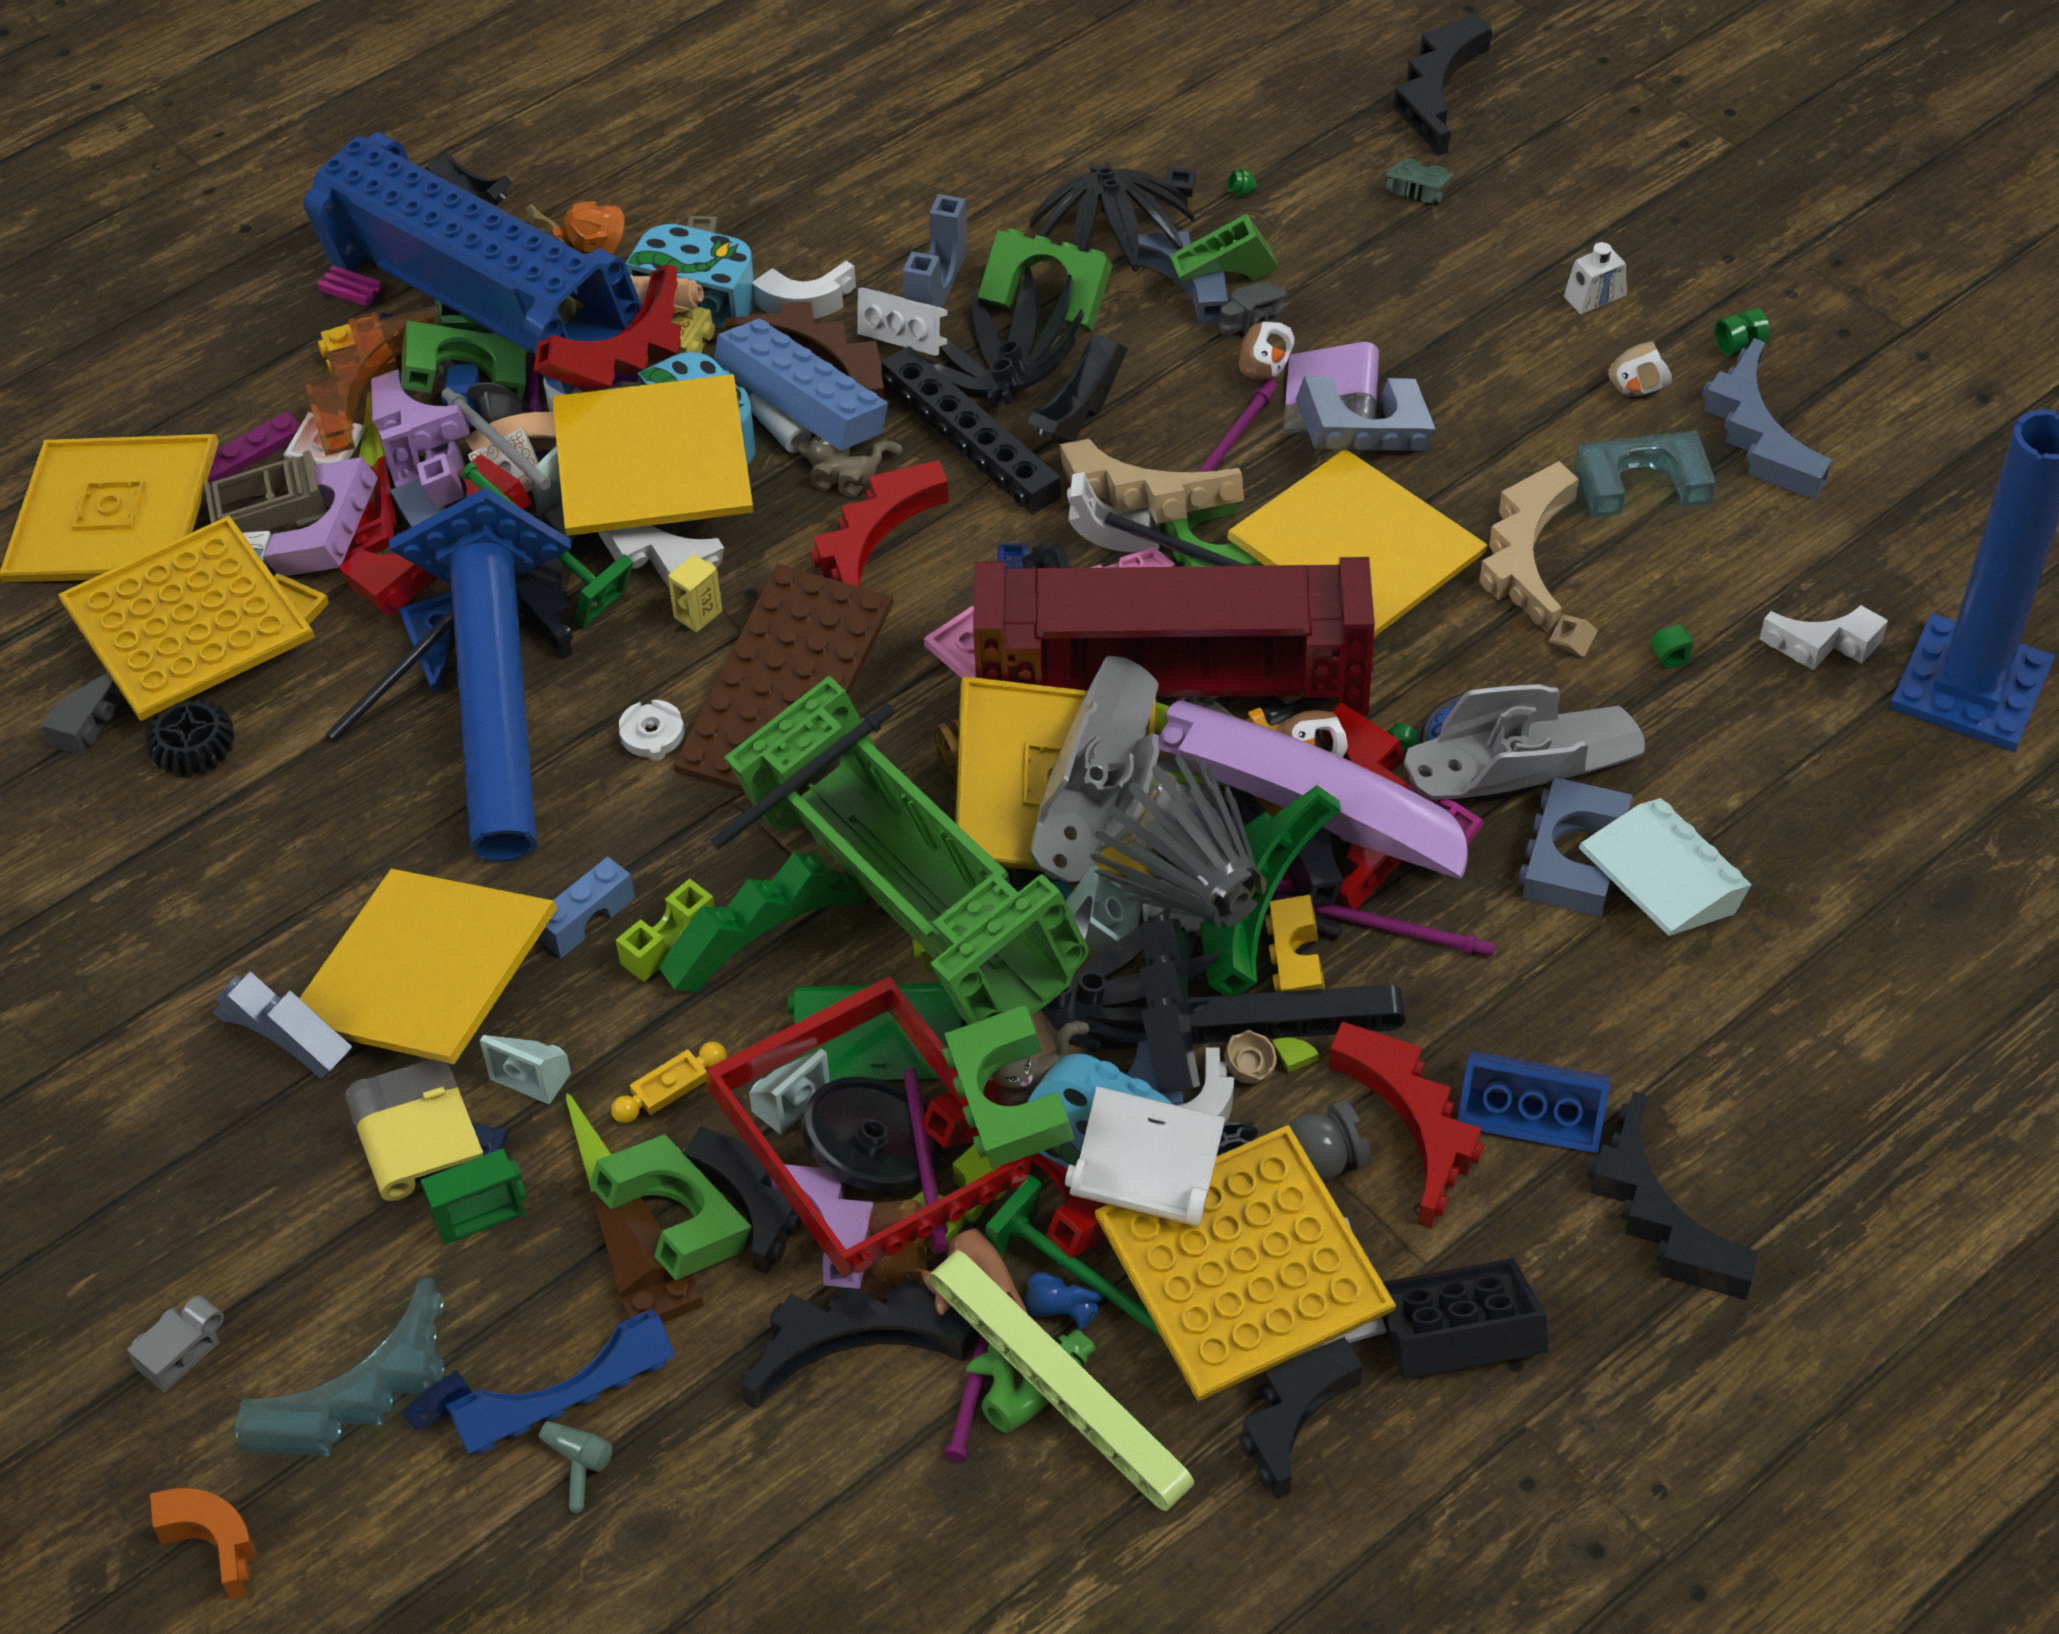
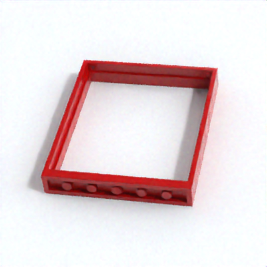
(810, 1034)

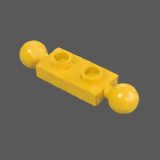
(667, 1082)

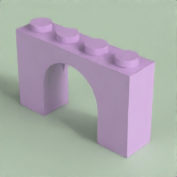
(324, 544)

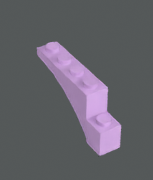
(440, 474)

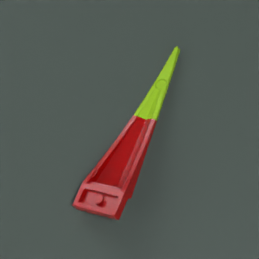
(379, 515)

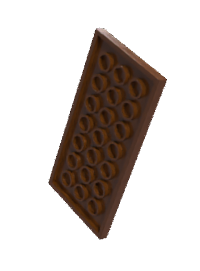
(790, 643)

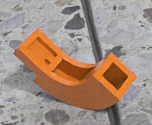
(205, 1516)

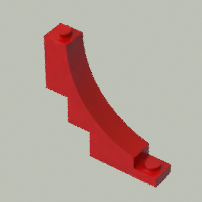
(1381, 754)

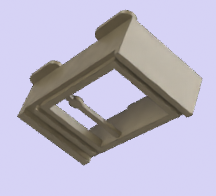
(301, 505)

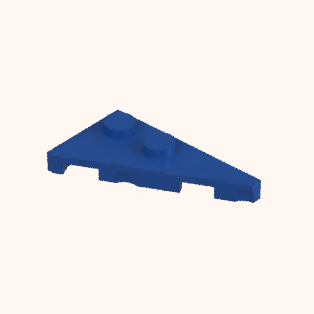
(418, 621)

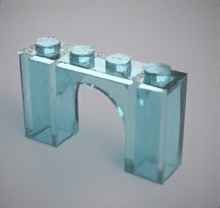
(1675, 454)

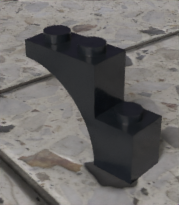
(487, 189)

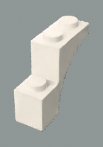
(1811, 642)

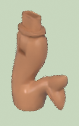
(986, 1257)

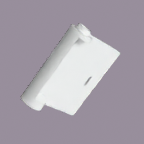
(1145, 1163)

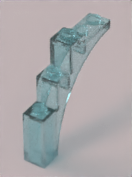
(313, 1418)

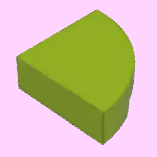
(1294, 1053)

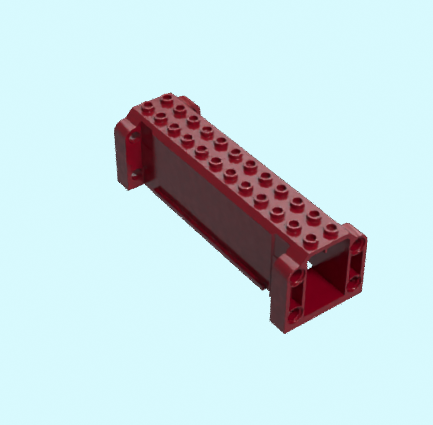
(1187, 626)

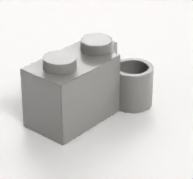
(176, 1342)

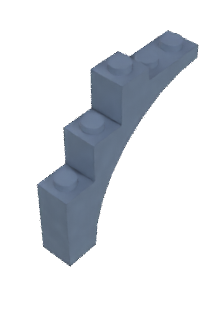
(1750, 426)

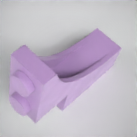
(429, 423)
(845, 1217)

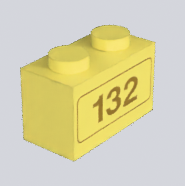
(695, 329)
(695, 592)

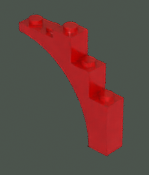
(594, 363)
(864, 524)
(1395, 1074)

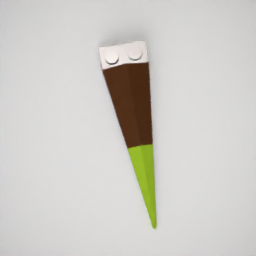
(631, 1242)

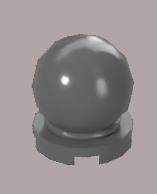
(1332, 1140)

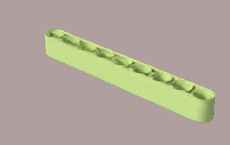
(1061, 1380)

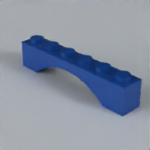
(632, 1348)

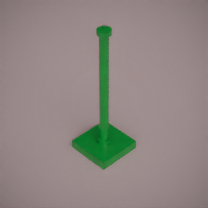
(600, 590)
(1014, 1221)

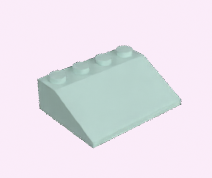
(1667, 868)

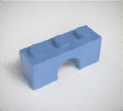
(602, 888)

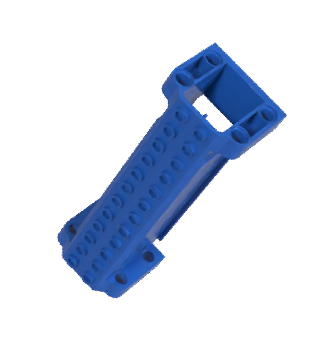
(463, 249)

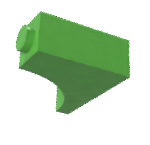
(1230, 248)

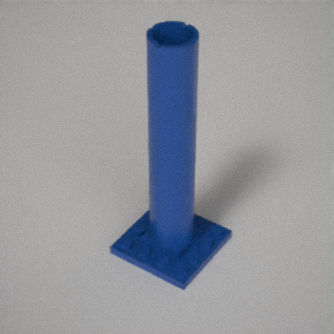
(480, 552)
(1974, 669)

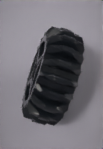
(189, 737)

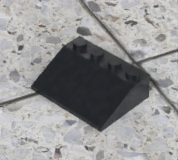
(1464, 1319)

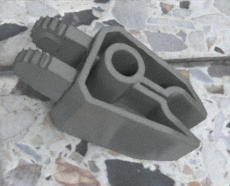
(1250, 306)

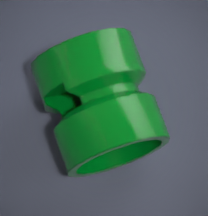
(1739, 330)

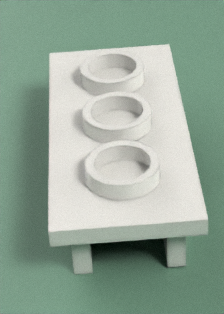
(900, 321)

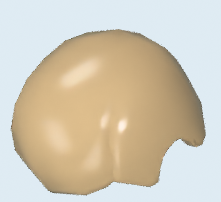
(1250, 1057)

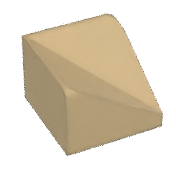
(1573, 635)

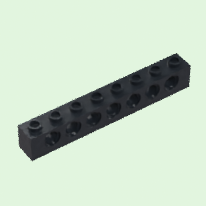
(971, 430)

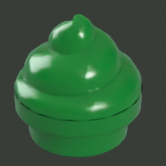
(1241, 183)
(1405, 735)

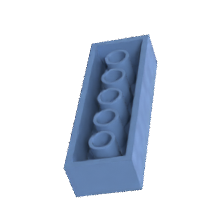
(801, 384)

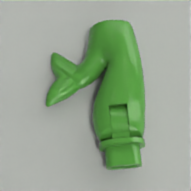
(1012, 1407)

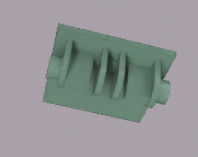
(1411, 172)

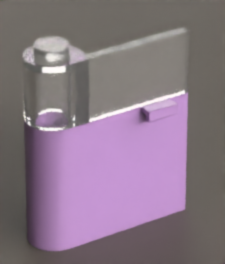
(1353, 372)

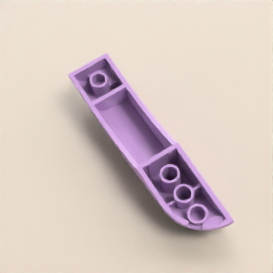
(1283, 768)

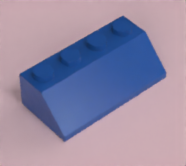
(1534, 1101)

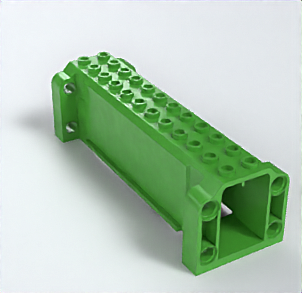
(929, 875)

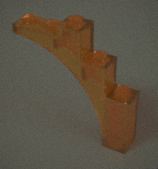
(353, 367)

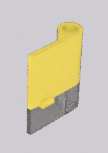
(411, 1125)

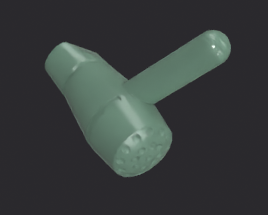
(583, 1450)

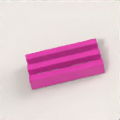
(353, 283)

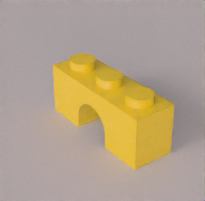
(1292, 925)

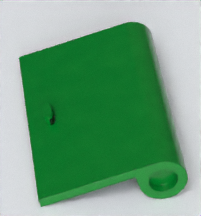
(878, 1046)

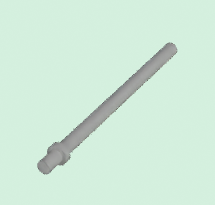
(496, 439)

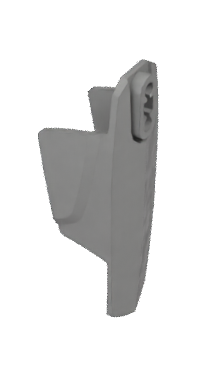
(1516, 741)
(1094, 770)

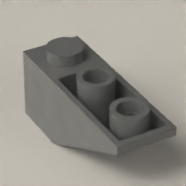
(81, 715)

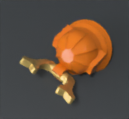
(585, 226)

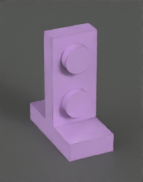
(400, 454)

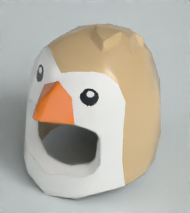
(1640, 371)

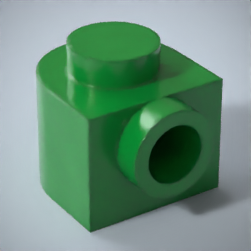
(1672, 646)

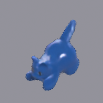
(1049, 1296)

